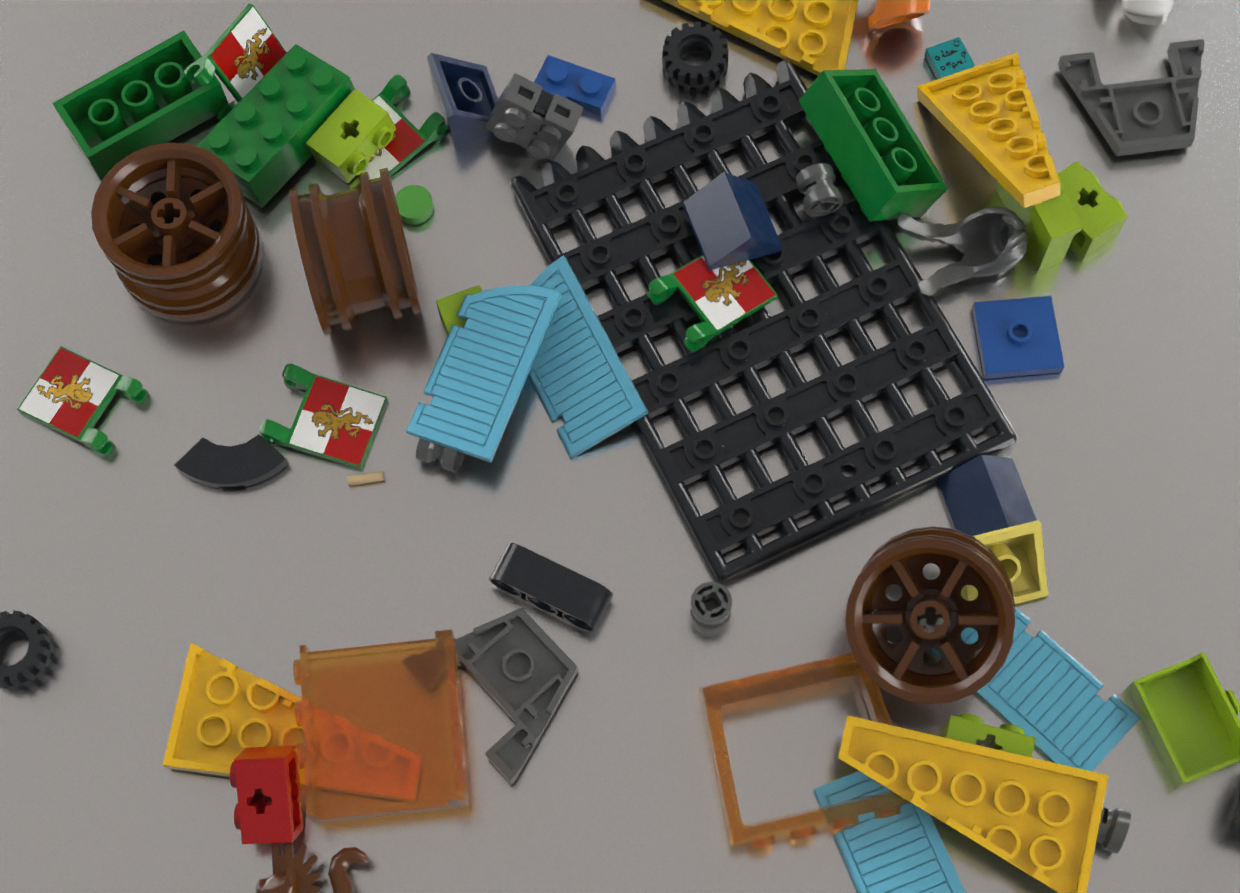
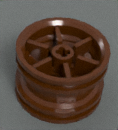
(164, 207)
(354, 251)
(901, 664)

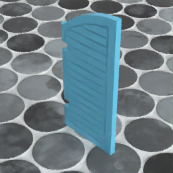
(484, 368)
(580, 369)
(1054, 700)
(894, 851)

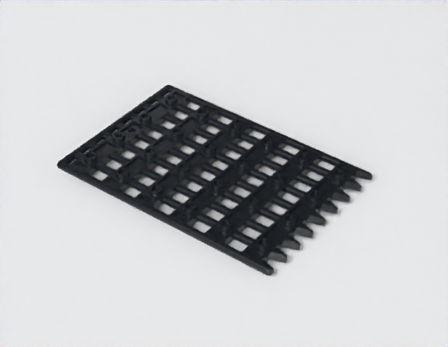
(771, 338)

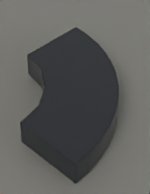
(231, 465)

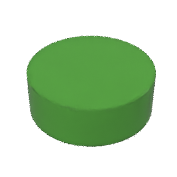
(414, 204)

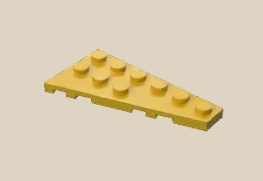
(801, 31)
(998, 124)
(223, 713)
(1012, 804)

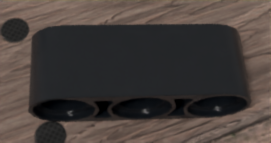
(551, 587)

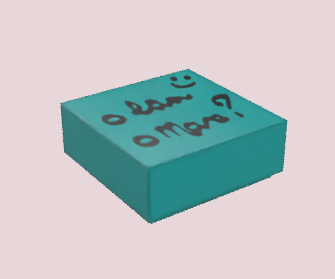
(948, 58)

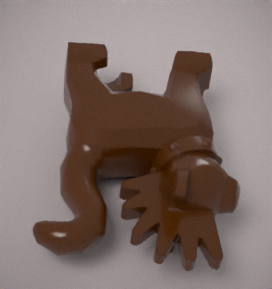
(294, 875)

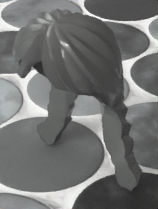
(989, 238)

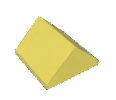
(1022, 554)

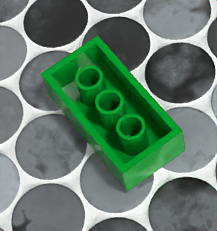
(139, 104)
(270, 125)
(872, 144)

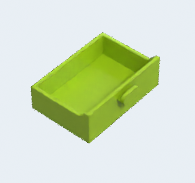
(1048, 226)
(1189, 719)

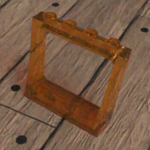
(776, 681)

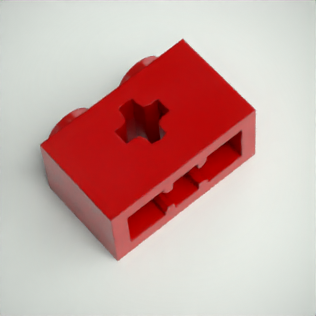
(278, 775)

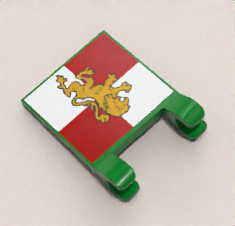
(238, 57)
(407, 139)
(716, 296)
(74, 396)
(331, 421)

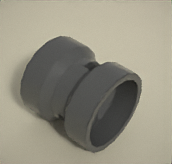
(819, 190)
(448, 458)
(708, 615)
(1113, 829)

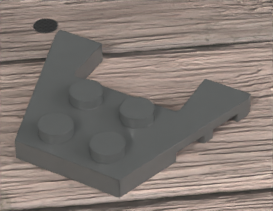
(1145, 112)
(523, 675)

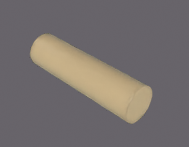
(365, 478)

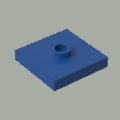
(1017, 337)

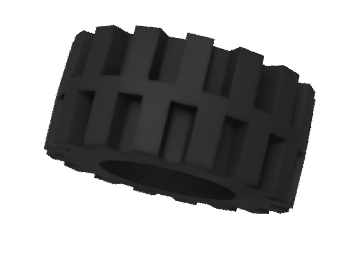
(693, 39)
(37, 654)

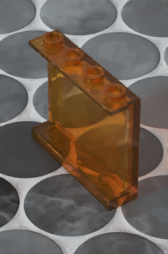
(381, 729)

